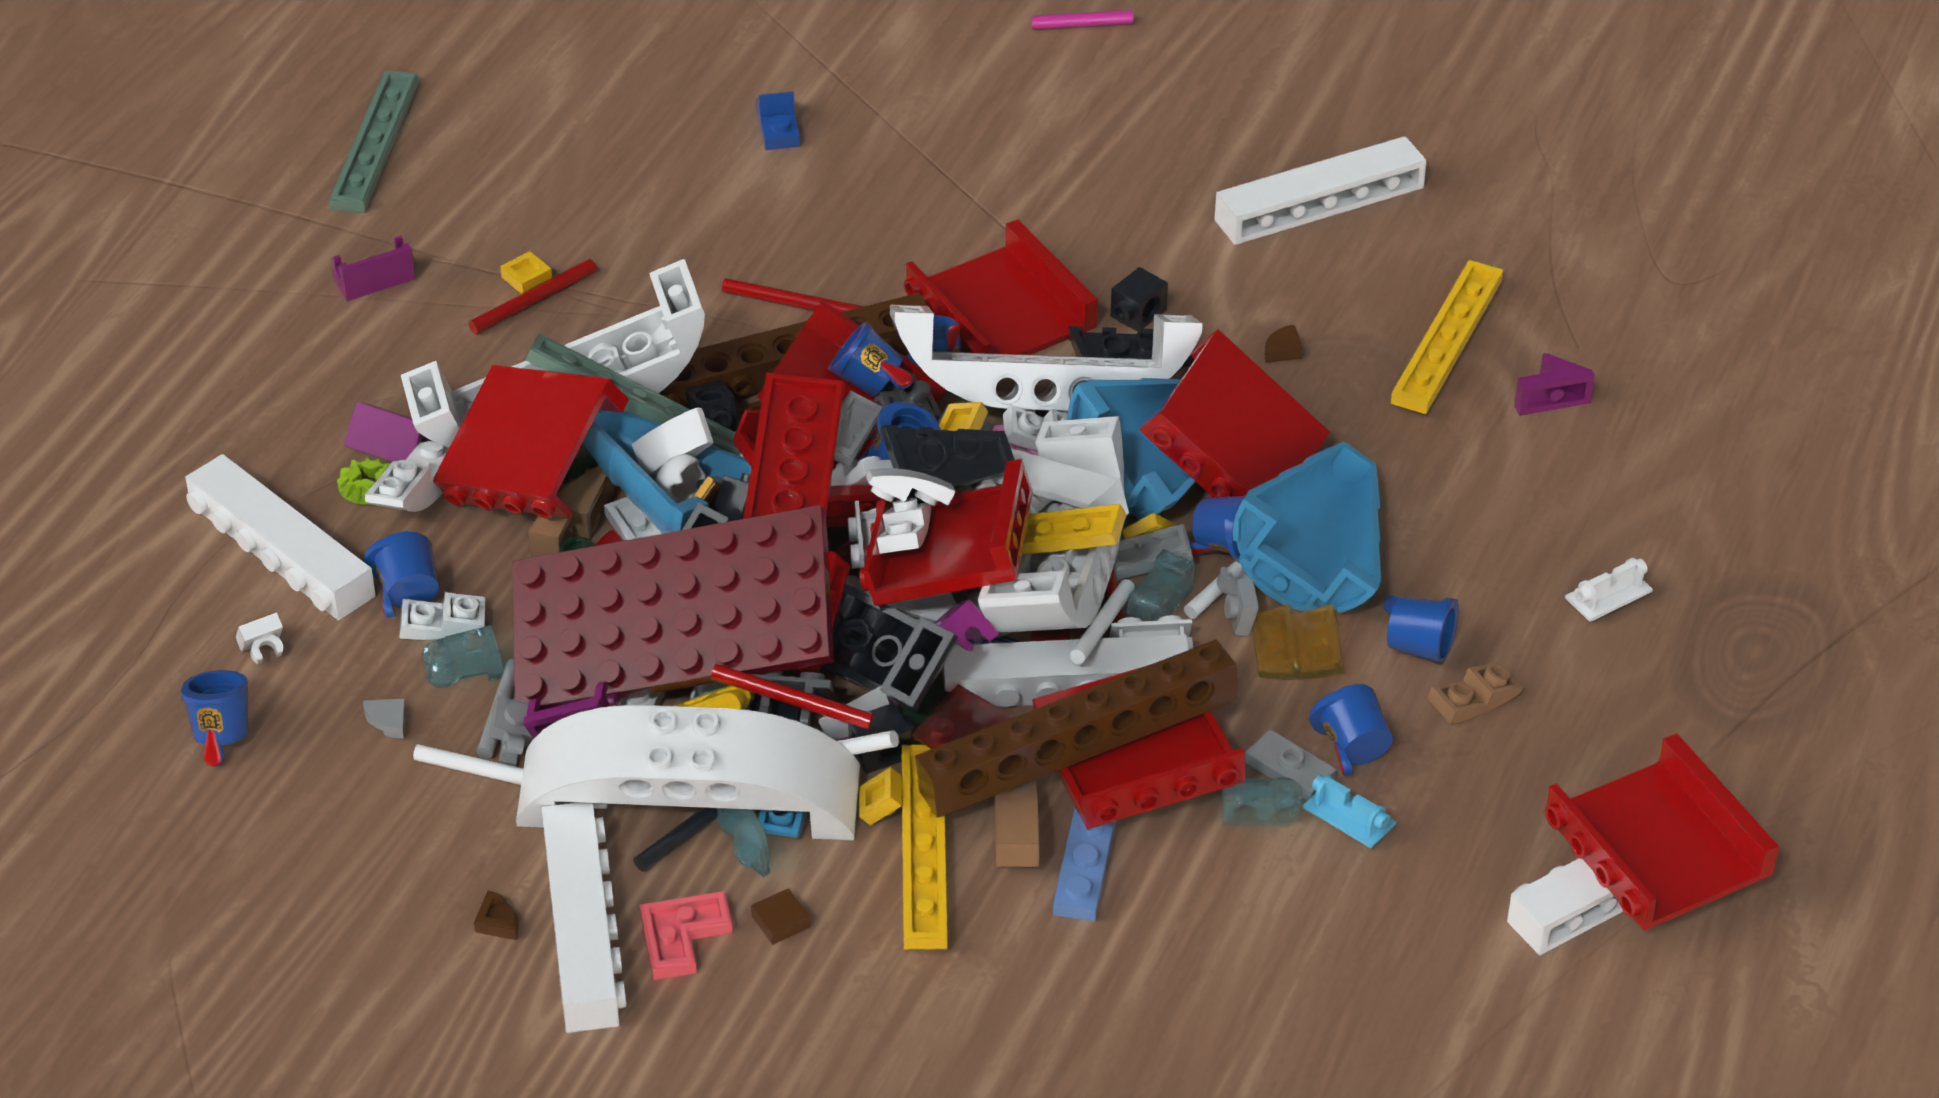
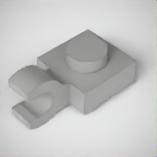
(1241, 601)
(509, 728)

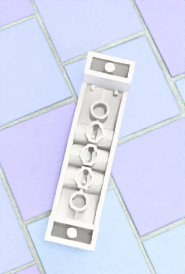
(643, 348)
(977, 374)
(1065, 585)
(692, 762)

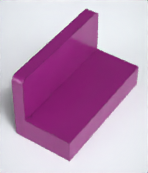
(382, 433)

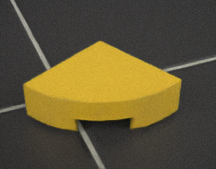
(1146, 525)

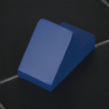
(778, 120)

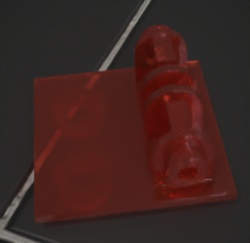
(957, 717)

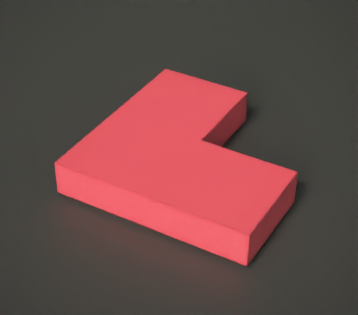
(676, 922)

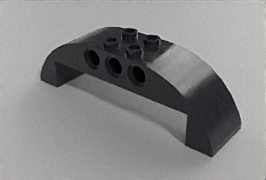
(876, 642)

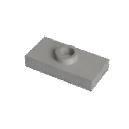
(855, 427)
(1138, 553)
(1282, 758)

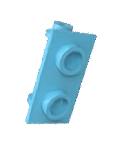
(1348, 813)

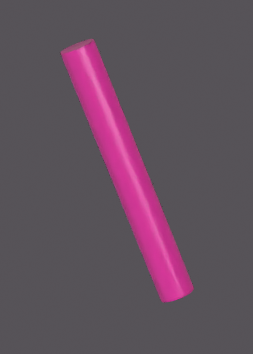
(1082, 19)

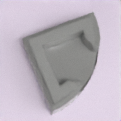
(386, 716)

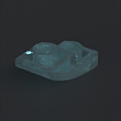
(749, 838)

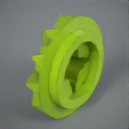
(352, 485)

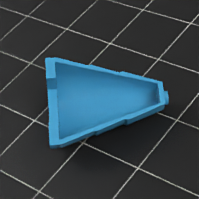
(611, 447)
(1150, 476)
(1314, 532)

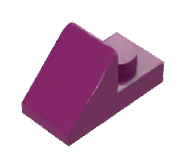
(1556, 387)

